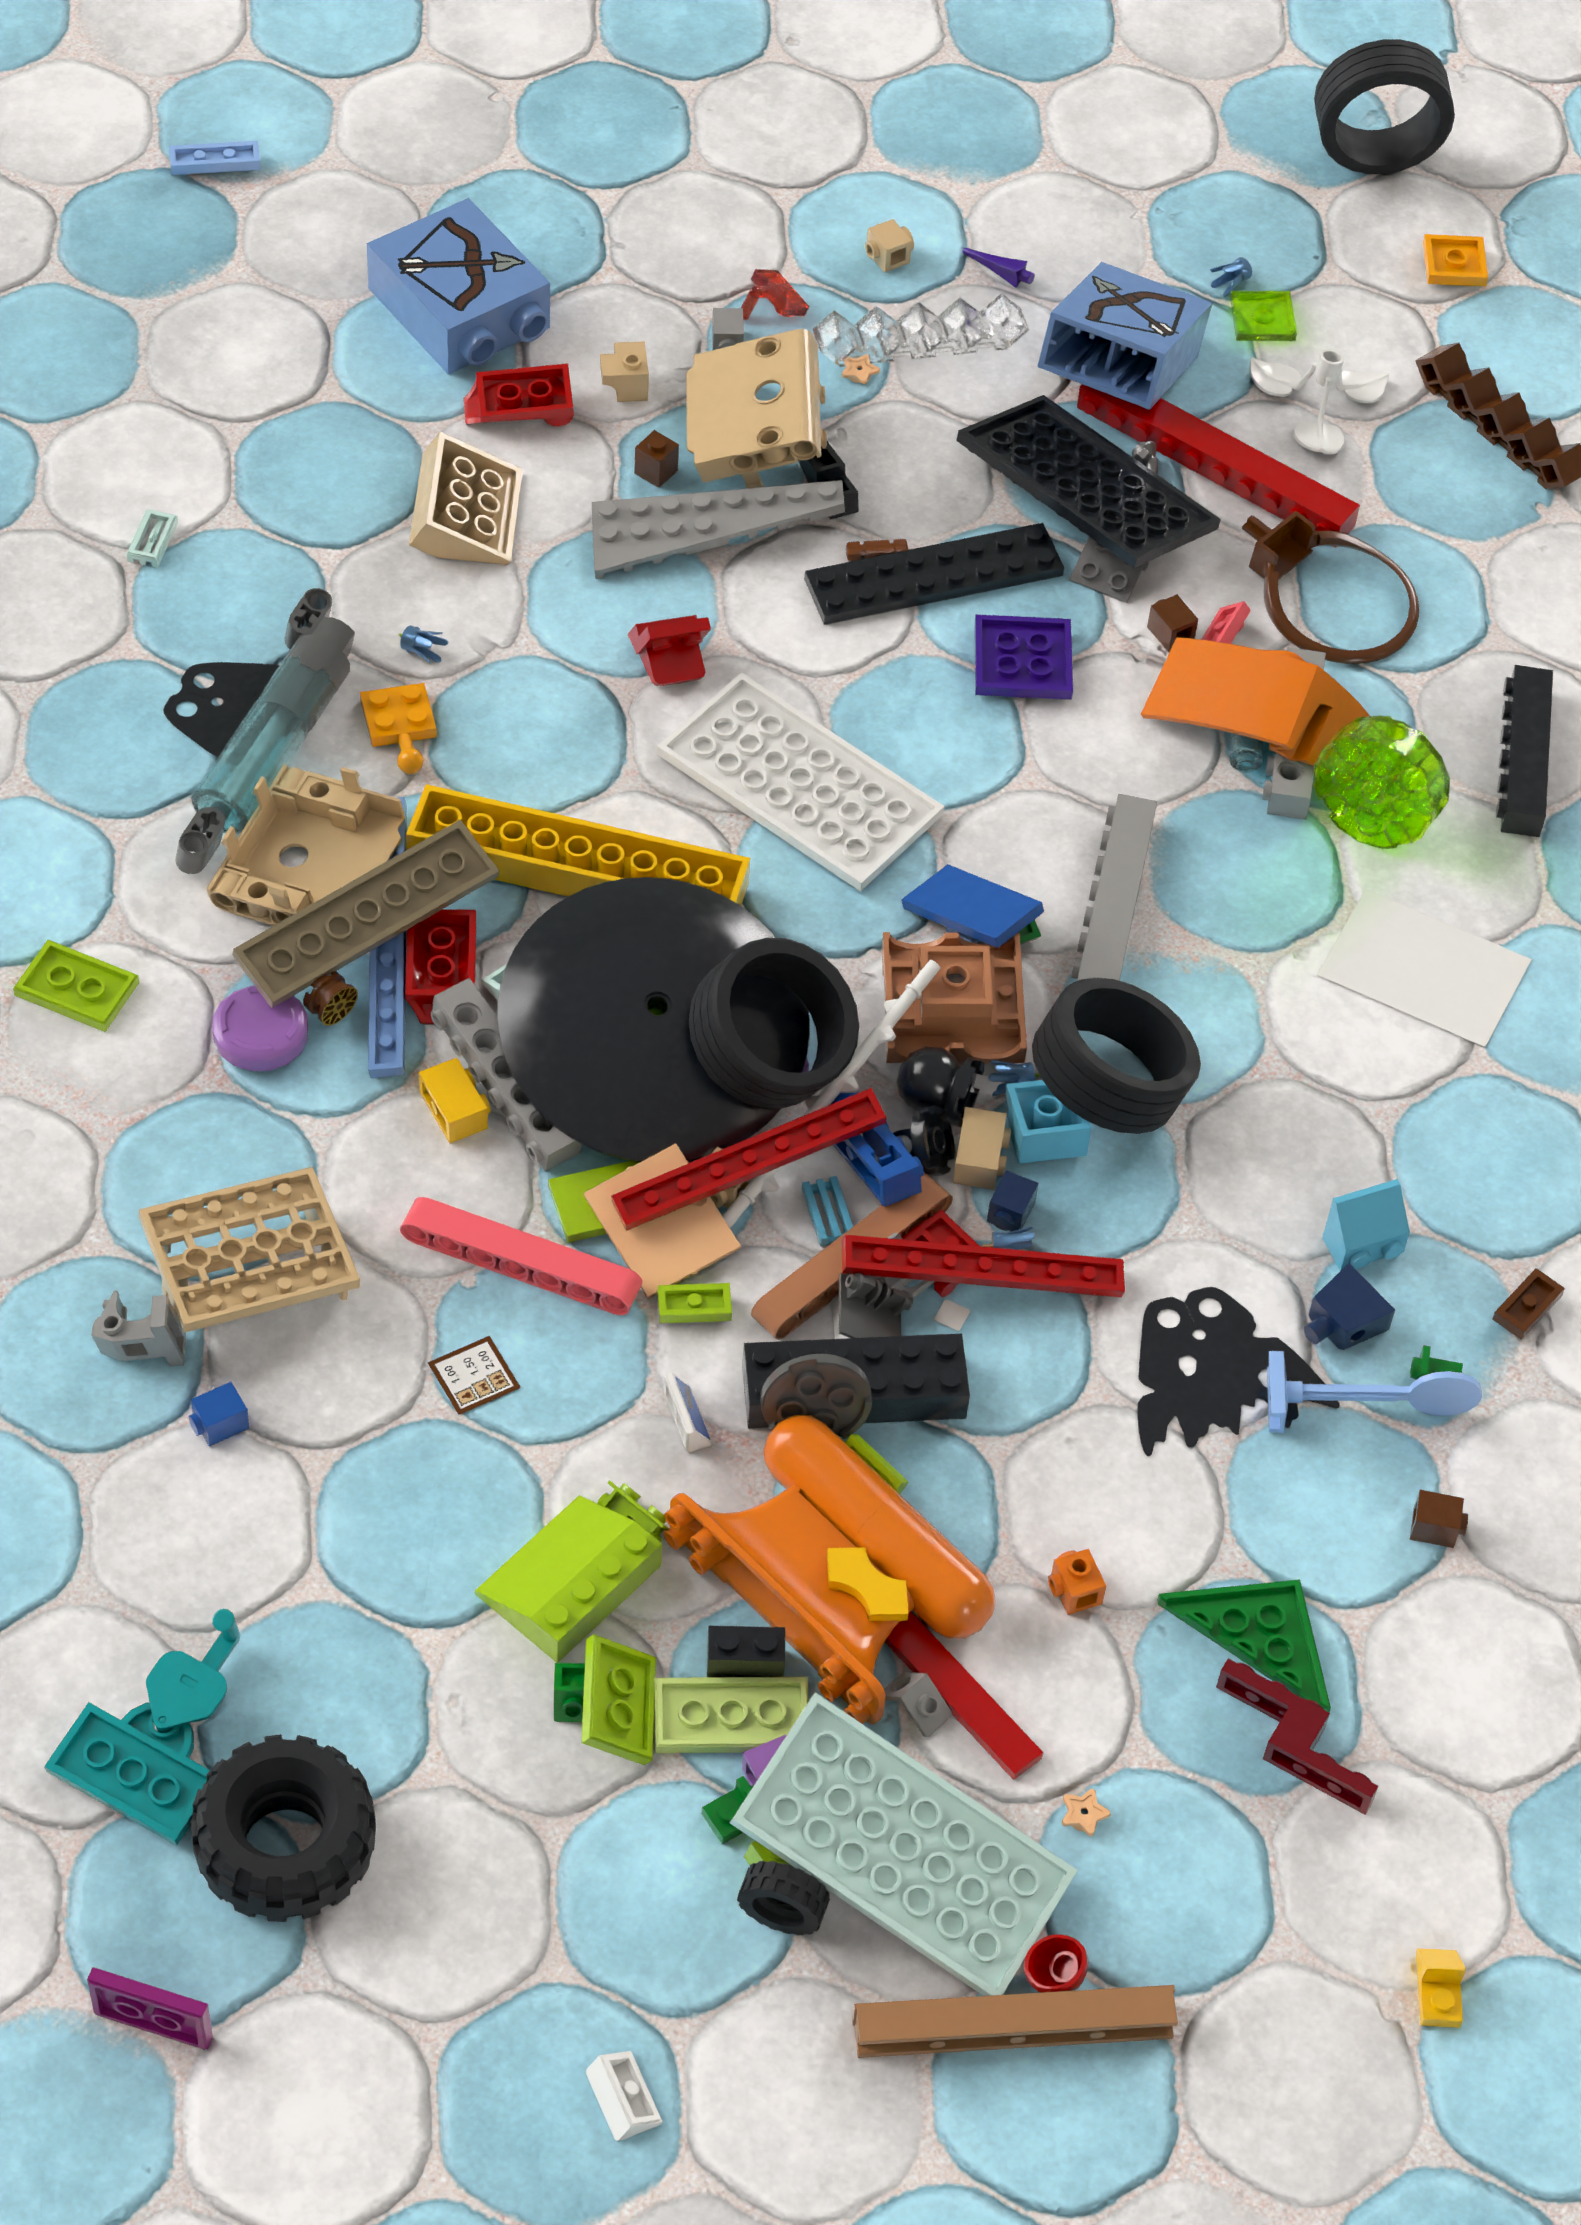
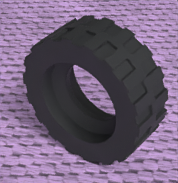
(783, 1898)

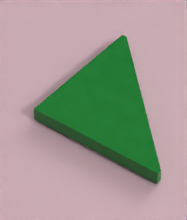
(1262, 1627)

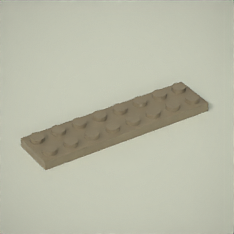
(365, 913)

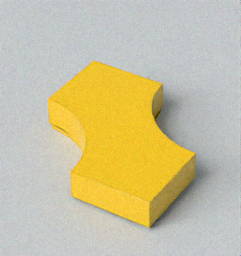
(880, 1595)

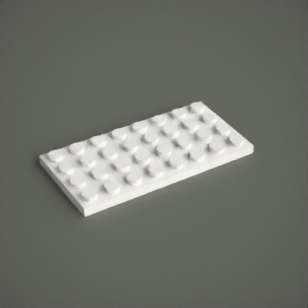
(800, 781)

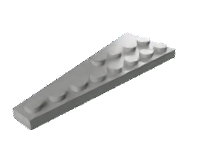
(661, 526)

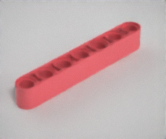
(521, 1256)

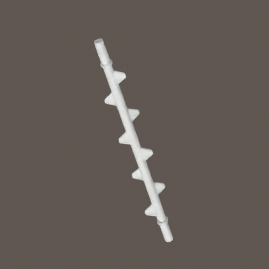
(843, 1083)

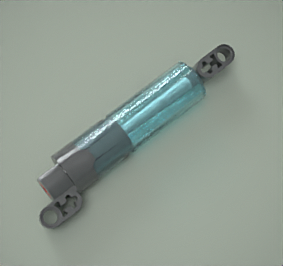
(271, 728)

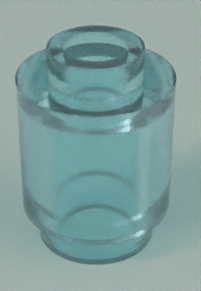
(1246, 753)

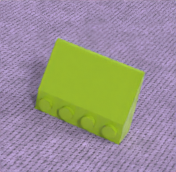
(572, 1575)

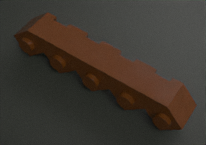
(1500, 417)

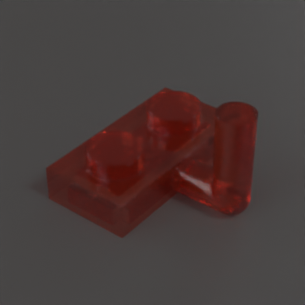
(778, 291)

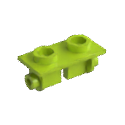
(624, 1501)

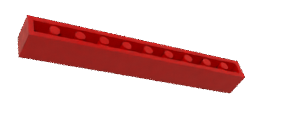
(1224, 460)

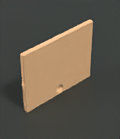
(670, 1245)

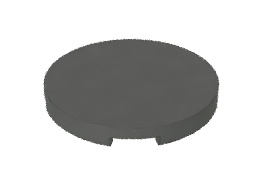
(819, 1387)

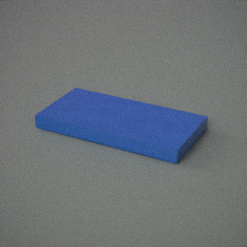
(973, 905)

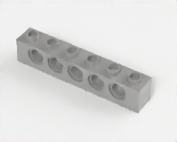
(1290, 780)
(466, 1003)

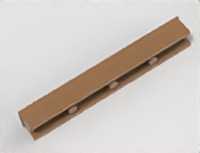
(1014, 2021)

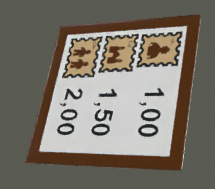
(474, 1375)

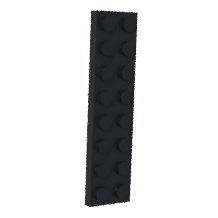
(933, 573)

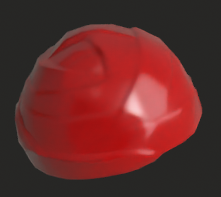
(1056, 1964)

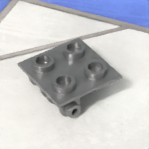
(1105, 572)

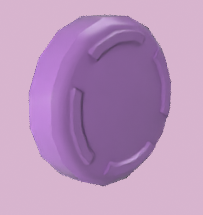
(255, 1034)

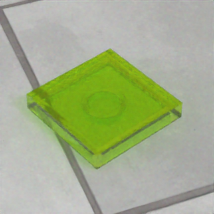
(1263, 316)

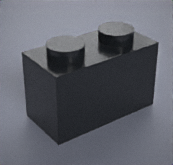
(745, 1651)

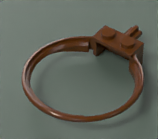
(1289, 544)

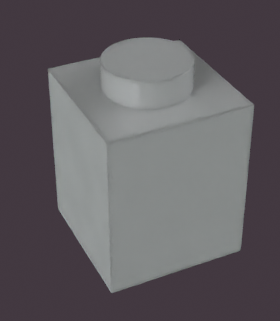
(727, 327)

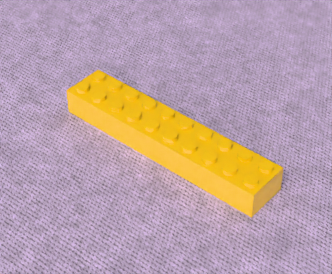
(572, 853)

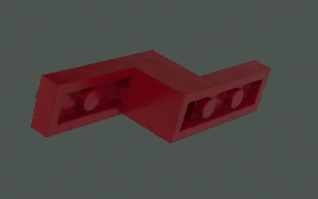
(1296, 1736)

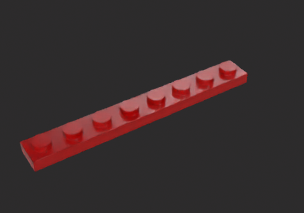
(748, 1159)
(982, 1266)

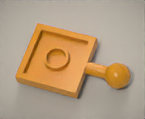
(399, 717)

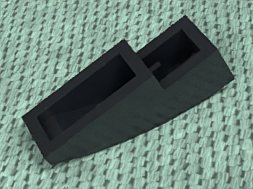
(831, 468)

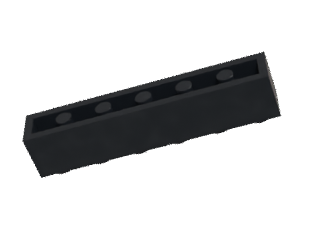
(1525, 751)

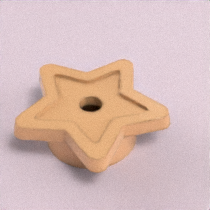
(863, 375)
(1080, 1821)

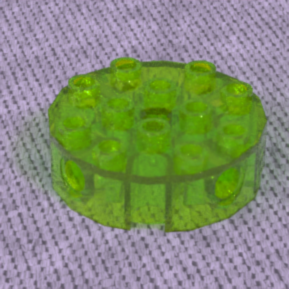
(1382, 781)

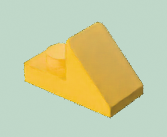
(1440, 1987)

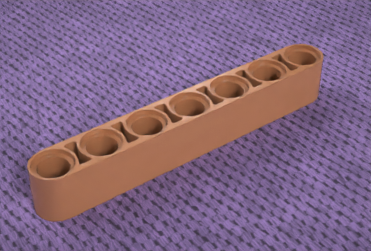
(818, 1279)

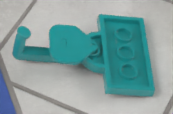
(132, 1764)

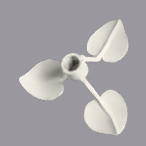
(1358, 386)

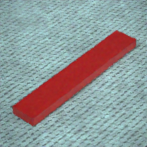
(965, 1697)

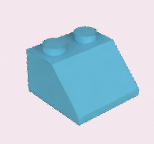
(1043, 1125)
(1367, 1225)

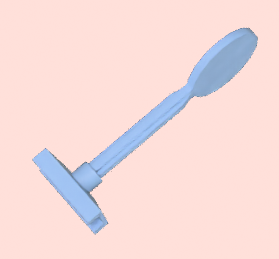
(1432, 1394)

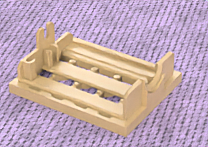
(262, 1287)

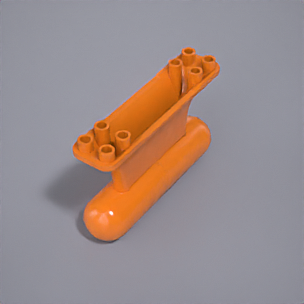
(780, 1559)

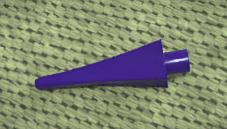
(1009, 269)

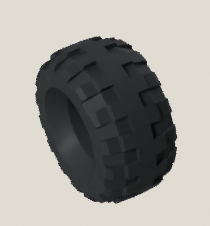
(271, 1779)

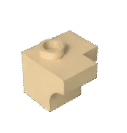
(626, 371)

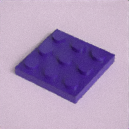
(1023, 657)

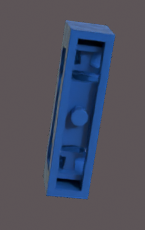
(896, 1170)

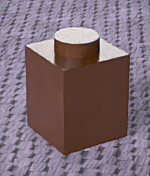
(656, 458)
(1171, 620)
(1438, 1519)

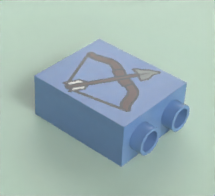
(459, 286)
(1124, 335)

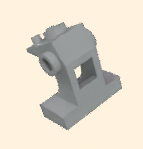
(146, 1338)

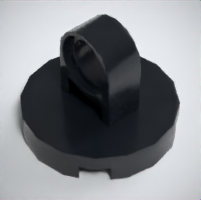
(930, 1140)

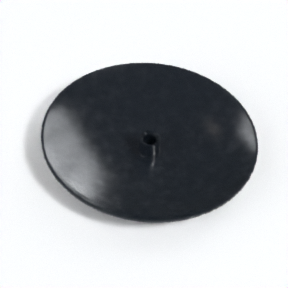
(583, 1028)

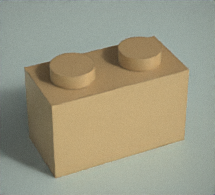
(980, 1148)

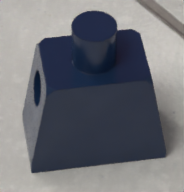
(1348, 1311)

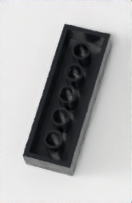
(907, 1374)

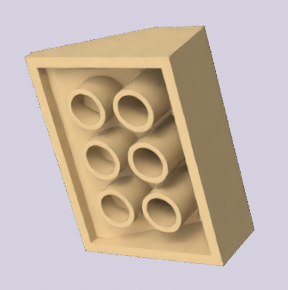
(465, 503)

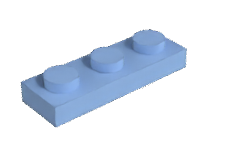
(214, 157)

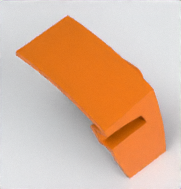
(1252, 695)

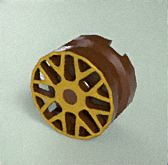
(330, 998)

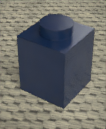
(1012, 1202)

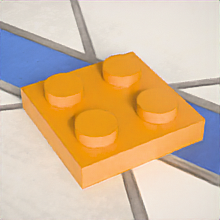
(1455, 260)

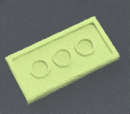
(725, 1712)

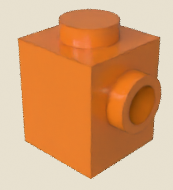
(1077, 1581)

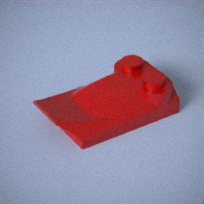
(521, 395)
(438, 957)

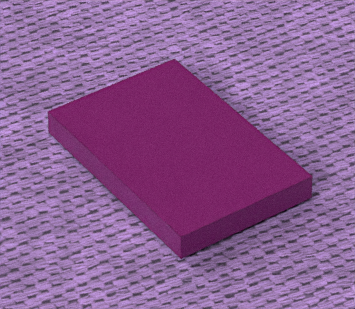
(150, 2008)

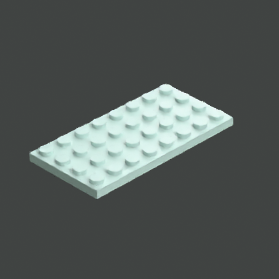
(904, 1847)

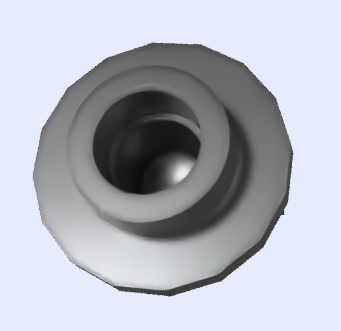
(1146, 454)

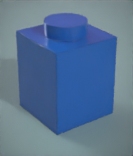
(219, 1414)

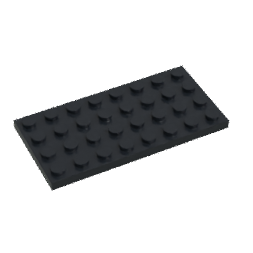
(1088, 481)

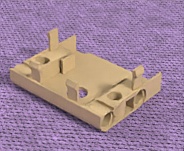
(735, 430)
(333, 819)

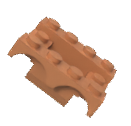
(968, 1018)

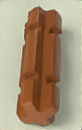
(874, 548)

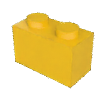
(454, 1100)

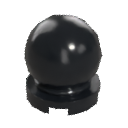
(938, 1079)

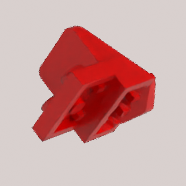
(671, 648)

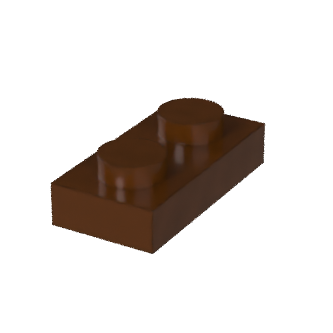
(1528, 1303)

